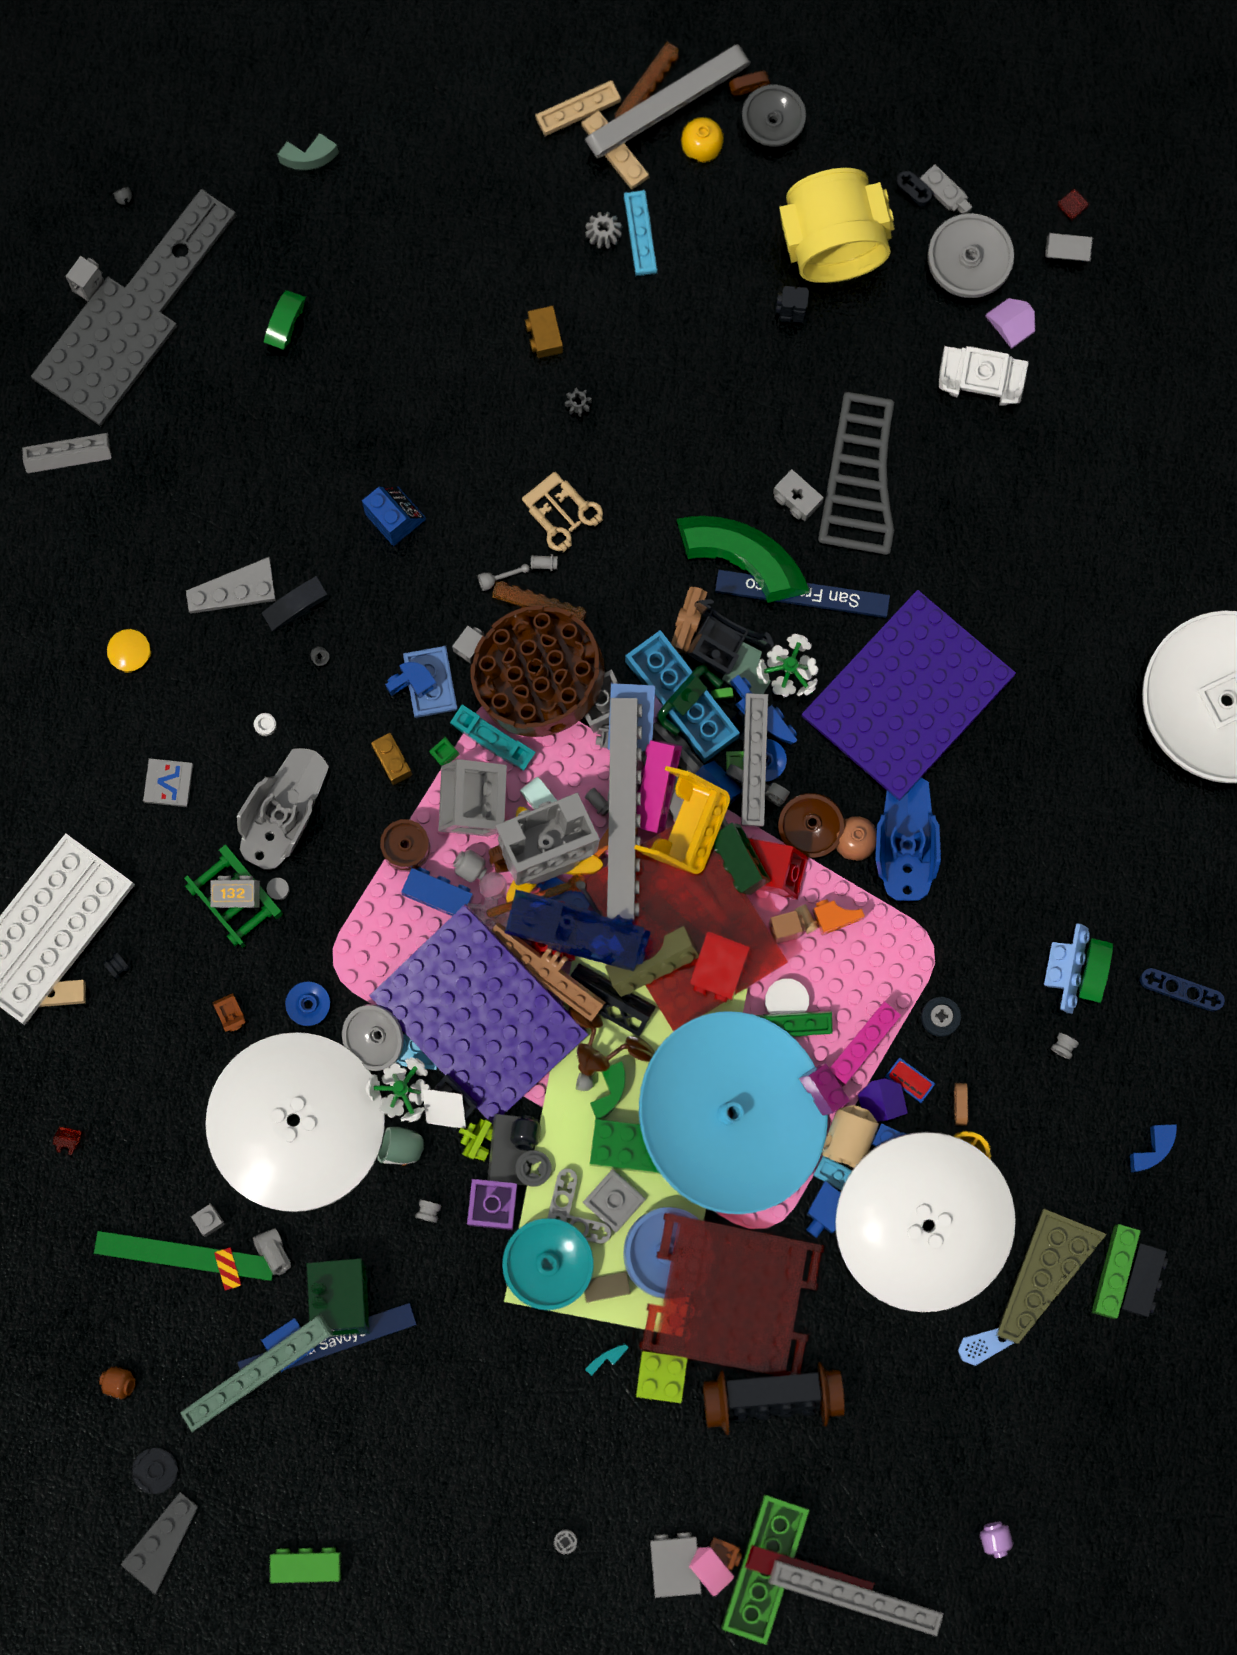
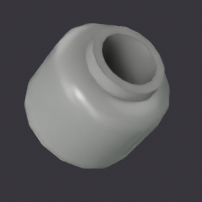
(470, 866)

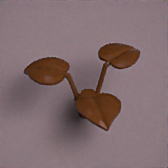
(592, 1060)

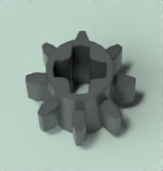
(572, 403)

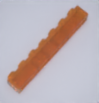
(650, 78)
(527, 598)

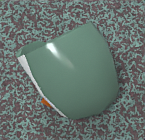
(400, 1146)

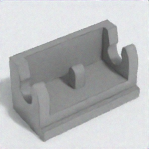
(1068, 247)

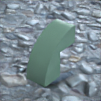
(317, 155)

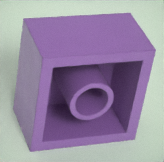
(492, 1204)

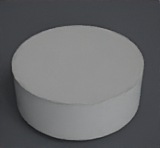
(278, 889)

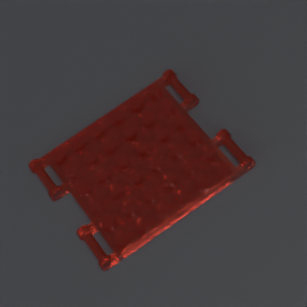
(731, 1296)

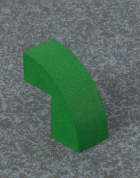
(283, 319)
(1096, 970)
(615, 1082)

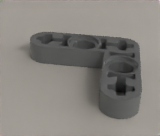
(774, 793)

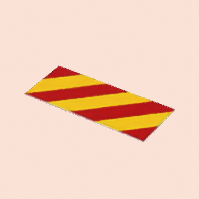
(227, 1268)

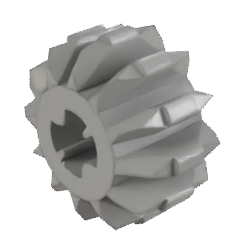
(603, 223)

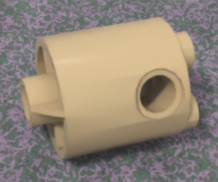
(850, 1135)

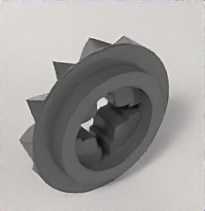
(522, 1168)

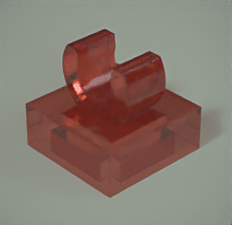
(66, 1138)

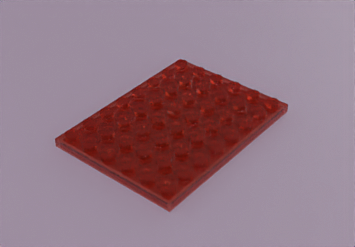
(703, 905)

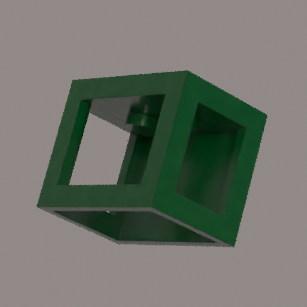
(339, 1295)

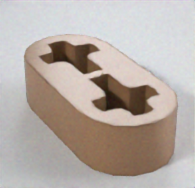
(960, 1104)

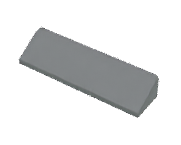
(66, 453)

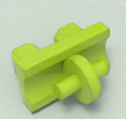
(473, 1138)

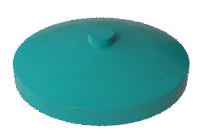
(548, 1264)

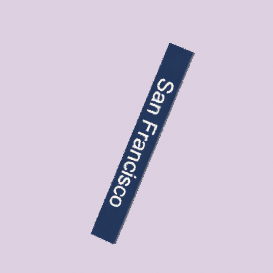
(819, 596)

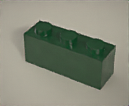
(740, 859)

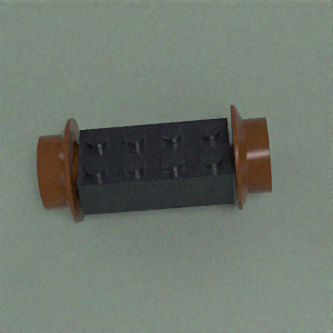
(774, 1397)

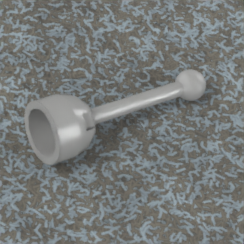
(487, 580)

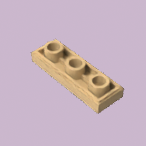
(67, 993)

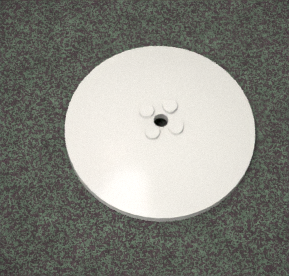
(303, 1163)

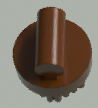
(497, 859)

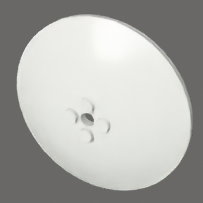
(1185, 692)
(917, 1181)

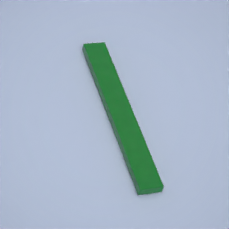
(177, 1255)

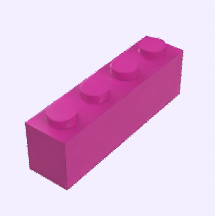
(657, 784)
(864, 1043)

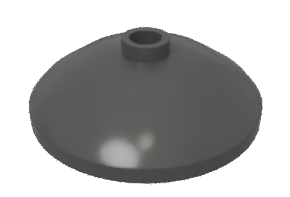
(773, 103)

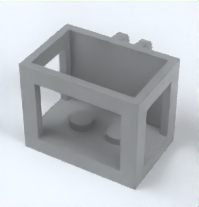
(472, 797)

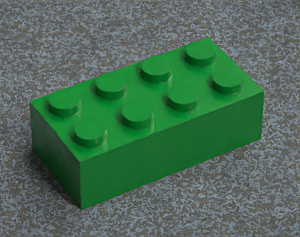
(620, 1147)

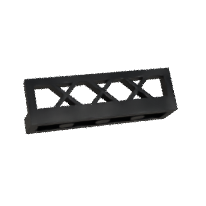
(629, 1004)

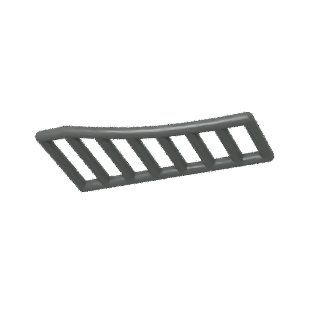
(881, 485)

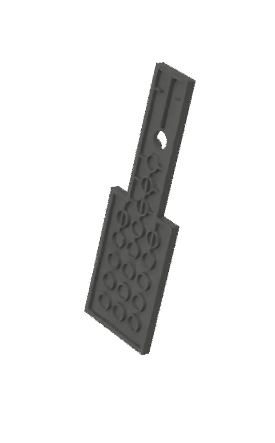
(125, 326)

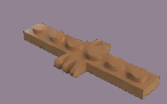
(549, 973)

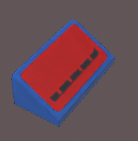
(910, 1079)

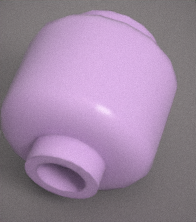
(996, 1539)

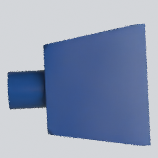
(823, 1210)

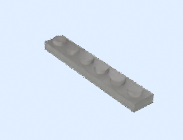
(754, 759)

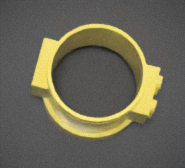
(837, 225)

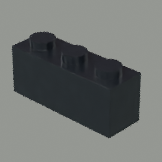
(1144, 1280)

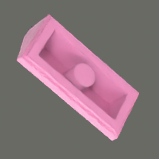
(710, 1570)

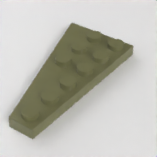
(1050, 1262)

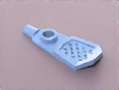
(991, 1342)

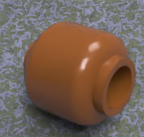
(117, 1382)

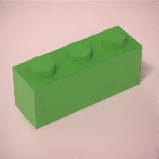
(305, 1566)

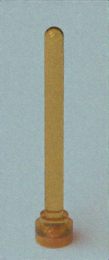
(556, 890)

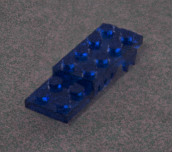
(577, 930)

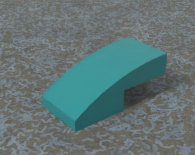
(612, 1355)

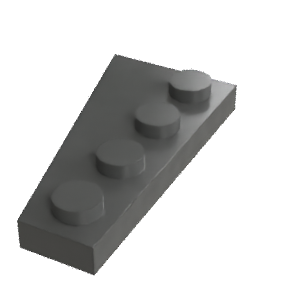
(156, 1550)

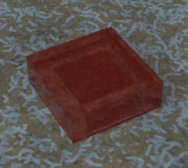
(1073, 204)

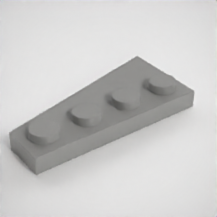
(239, 588)

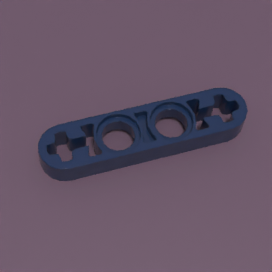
(1181, 992)

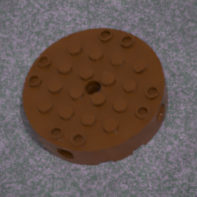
(567, 667)

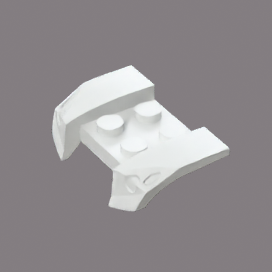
(982, 373)

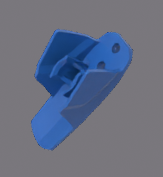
(908, 838)

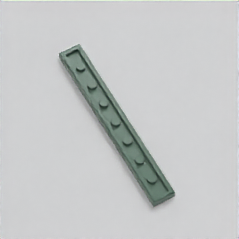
(256, 1373)

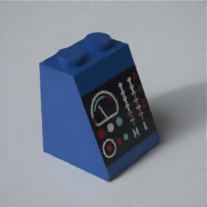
(392, 513)

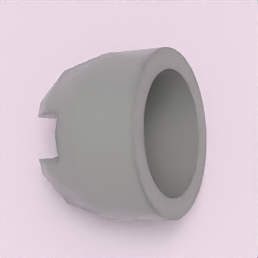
(584, 1082)

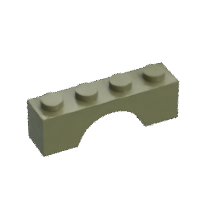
(675, 952)

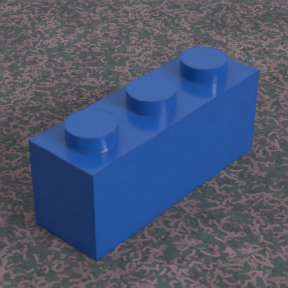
(436, 892)

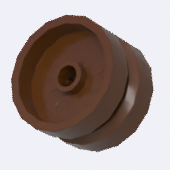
(405, 858)

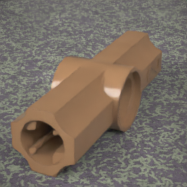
(688, 620)

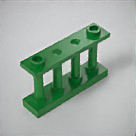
(226, 860)

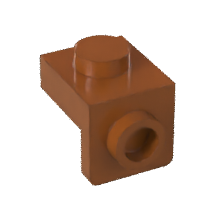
(229, 1013)
(727, 1552)

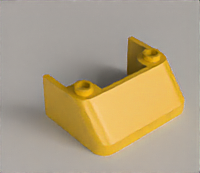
(695, 825)

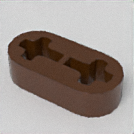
(749, 83)

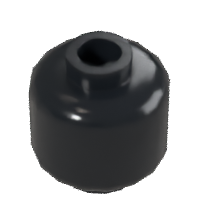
(525, 1133)

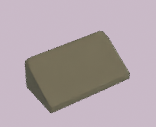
(607, 1287)

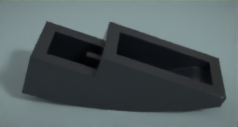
(295, 604)

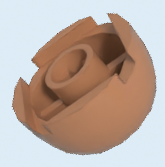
(858, 839)

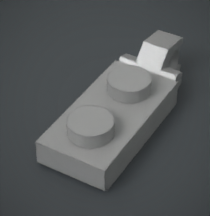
(946, 190)

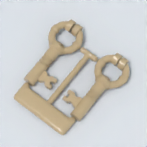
(539, 514)

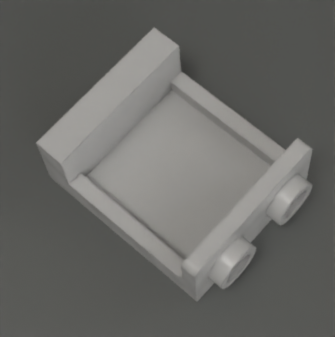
(671, 1565)

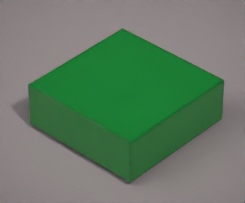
(444, 752)

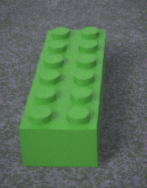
(753, 1598)

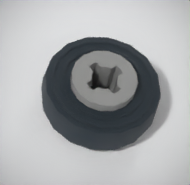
(935, 1021)

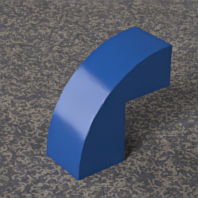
(1162, 1141)

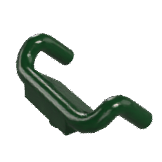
(686, 696)

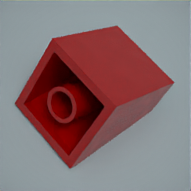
(783, 865)
(720, 967)

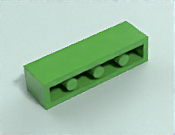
(1116, 1271)

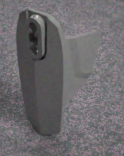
(281, 808)

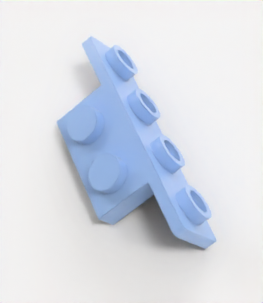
(1065, 967)

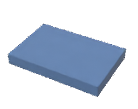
(646, 697)
(441, 698)

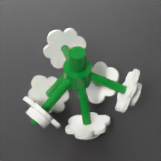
(779, 660)
(398, 1084)

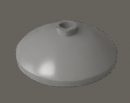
(362, 1036)

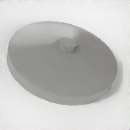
(970, 255)

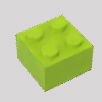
(661, 1377)

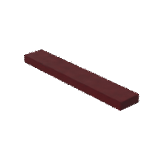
(763, 1562)

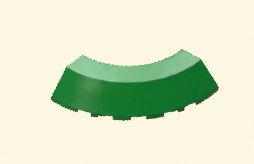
(747, 549)

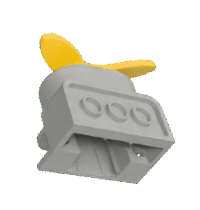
(548, 843)

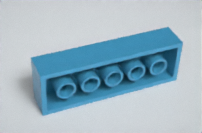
(705, 723)

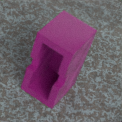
(824, 1089)

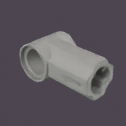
(270, 1246)

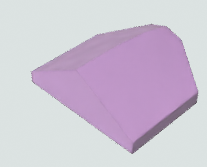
(1013, 320)

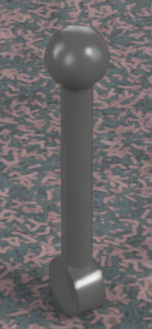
(581, 885)

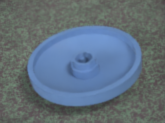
(641, 1250)

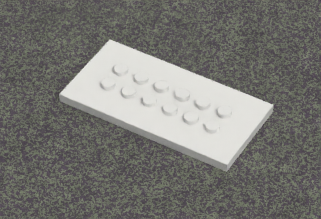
(54, 923)

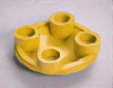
(128, 650)

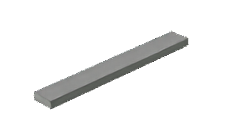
(855, 1598)

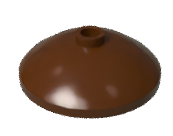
(809, 838)

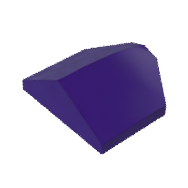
(883, 1099)

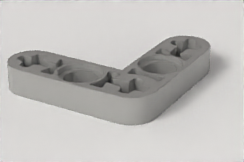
(563, 1212)

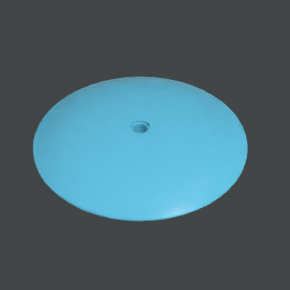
(775, 1125)

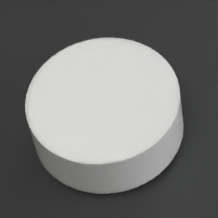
(265, 724)

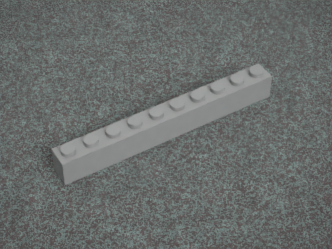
(623, 808)

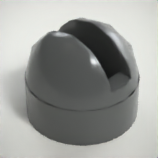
(122, 194)
(325, 656)

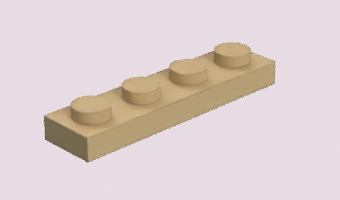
(578, 108)
(620, 157)

